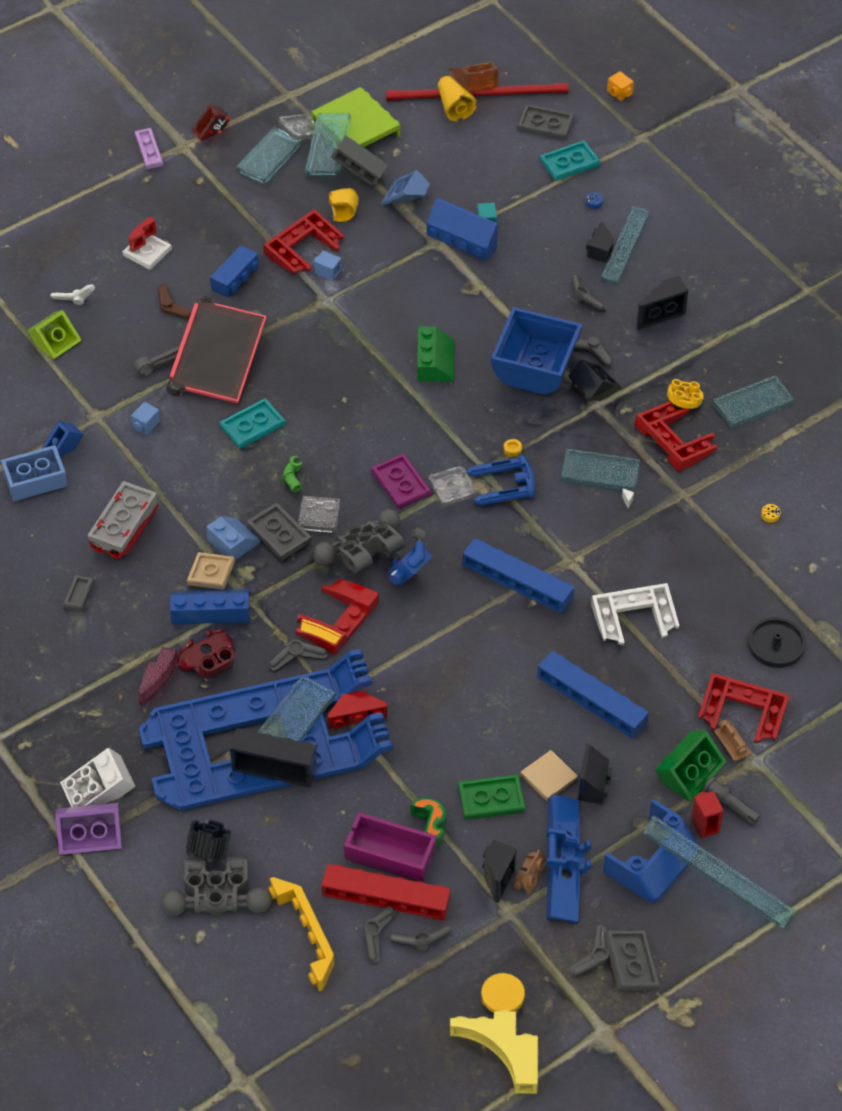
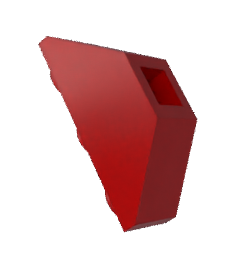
(354, 708)

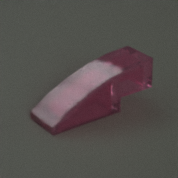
(157, 674)

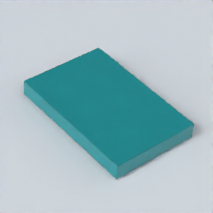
(570, 160)
(252, 423)

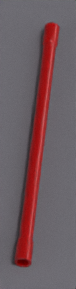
(503, 90)

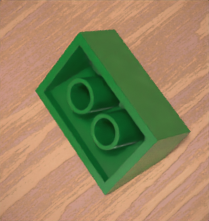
(435, 355)
(691, 764)

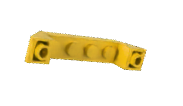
(285, 892)

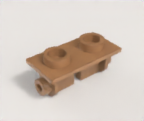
(732, 741)
(534, 864)

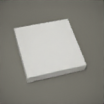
(150, 253)

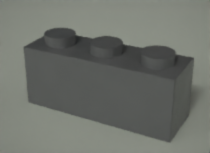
(359, 160)

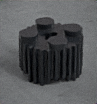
(208, 840)

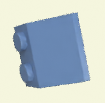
(231, 537)

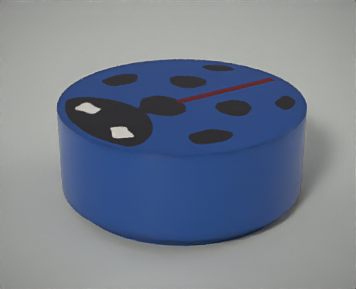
(594, 200)

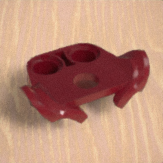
(221, 645)

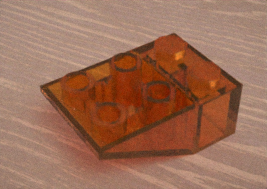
(476, 76)

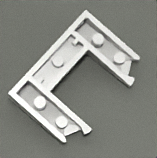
(609, 604)

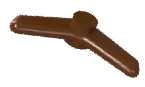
(168, 306)

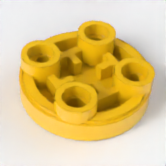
(685, 394)
(502, 993)

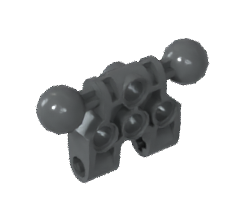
(363, 542)
(226, 892)

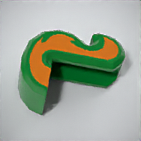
(435, 813)

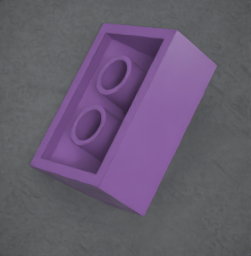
(88, 828)

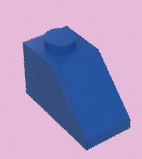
(65, 437)

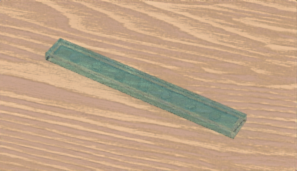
(718, 872)

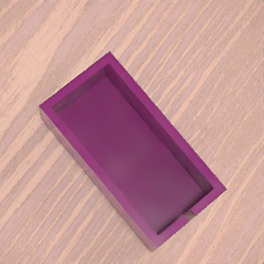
(390, 847)

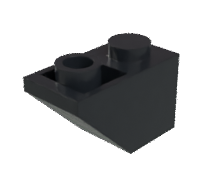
(601, 244)

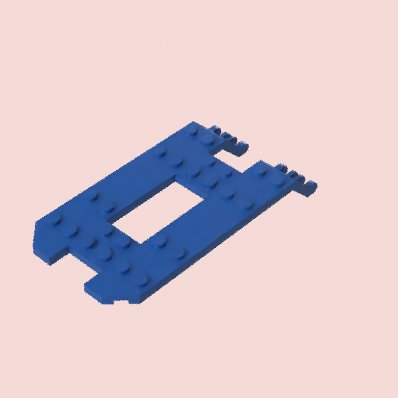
(183, 726)

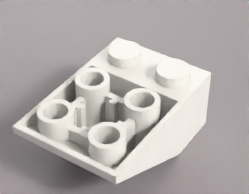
(98, 781)

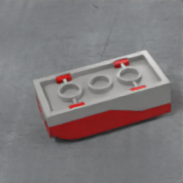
(123, 520)

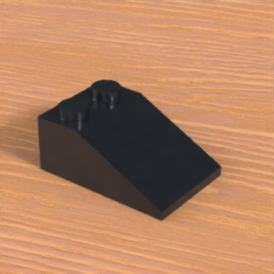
(663, 303)

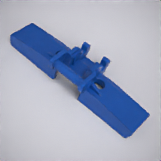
(565, 832)

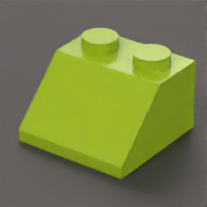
(54, 334)

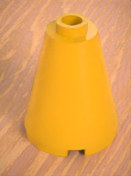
(456, 99)

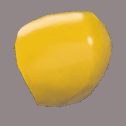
(343, 203)

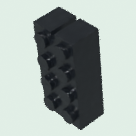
(273, 757)

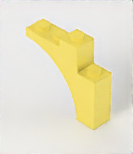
(499, 1035)

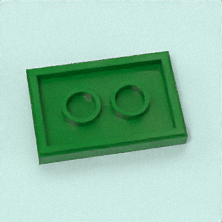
(491, 797)

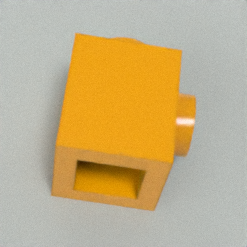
(620, 86)

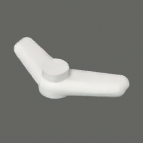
(77, 296)

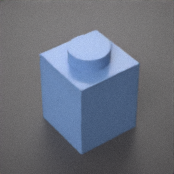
(327, 265)
(145, 418)

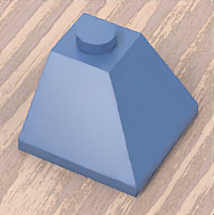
(407, 189)

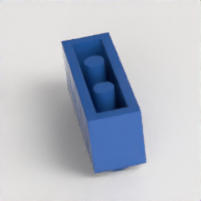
(234, 271)

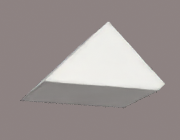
(627, 497)

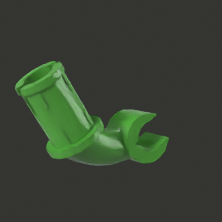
(289, 474)

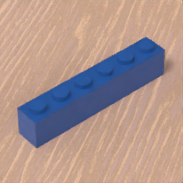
(518, 575)
(593, 694)

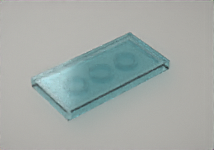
(327, 134)
(268, 155)
(753, 401)
(600, 470)
(298, 710)

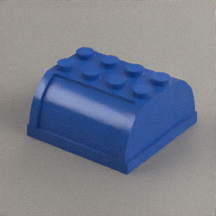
(534, 350)

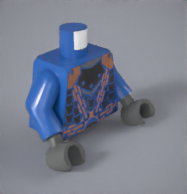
(411, 562)

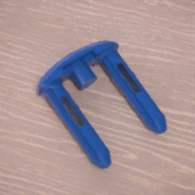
(525, 476)

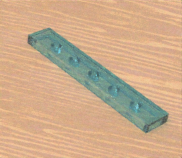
(624, 246)

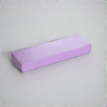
(148, 148)

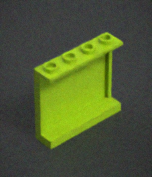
(368, 119)

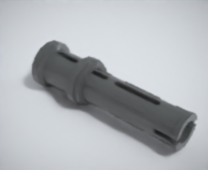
(724, 796)

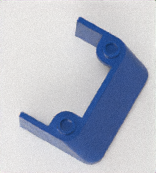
(656, 876)

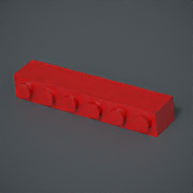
(386, 891)

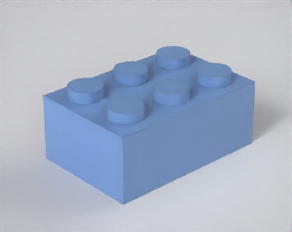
(34, 473)

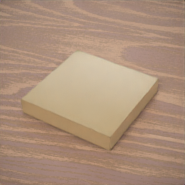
(210, 571)
(548, 775)

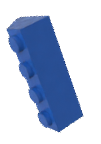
(462, 229)
(210, 606)

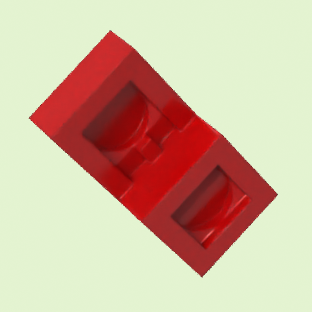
(140, 233)

